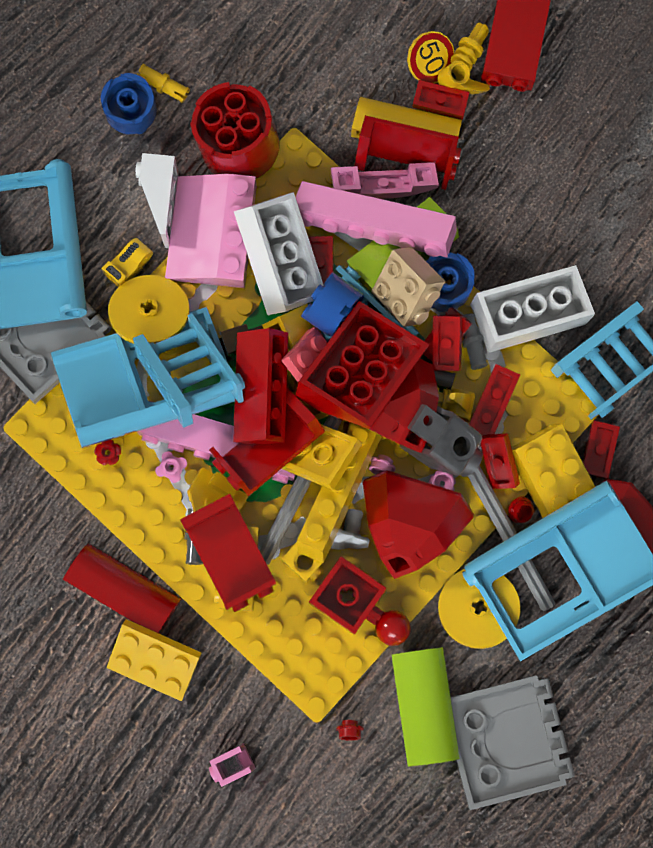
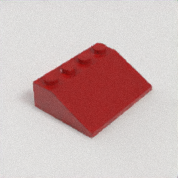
(360, 367)

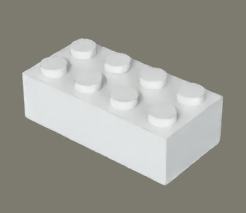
(532, 308)

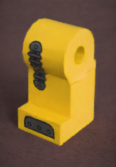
(127, 262)

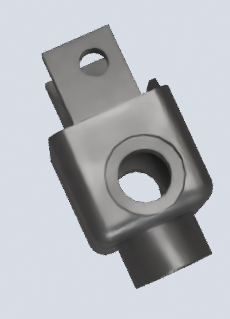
(451, 439)

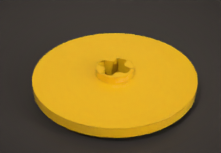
(135, 296)
(460, 618)

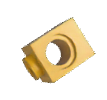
(290, 560)

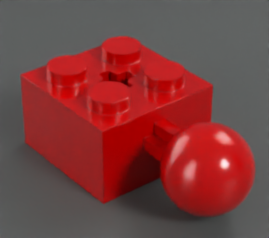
(390, 626)

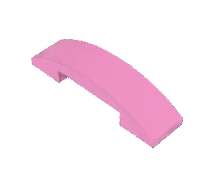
(386, 184)

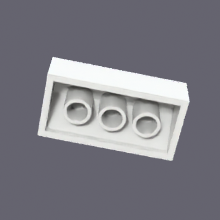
(279, 253)

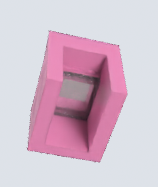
(231, 765)

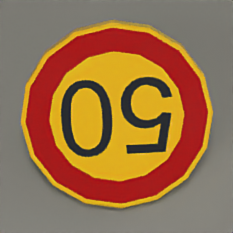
(429, 55)

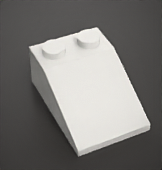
(159, 181)

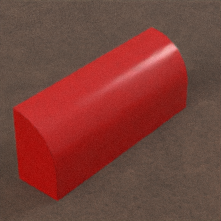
(263, 411)
(122, 589)

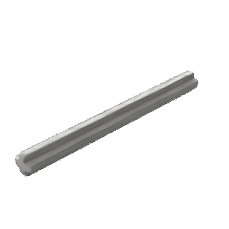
(290, 507)
(506, 531)

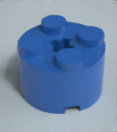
(122, 91)
(461, 274)
(332, 304)

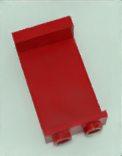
(515, 43)
(408, 146)
(256, 463)
(229, 553)

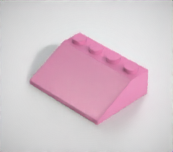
(205, 232)

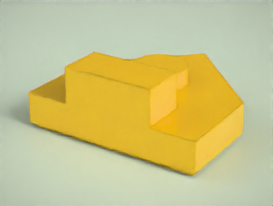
(211, 487)

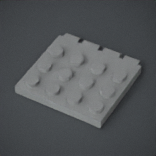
(28, 349)
(509, 742)

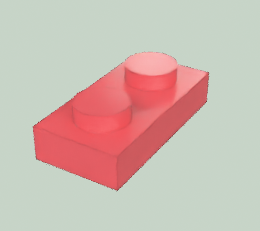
(304, 353)

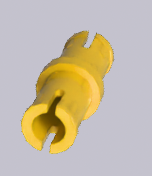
(164, 83)

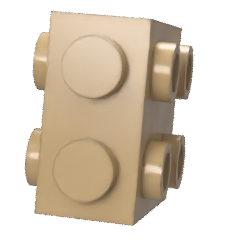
(408, 286)

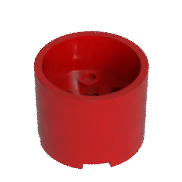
(241, 150)

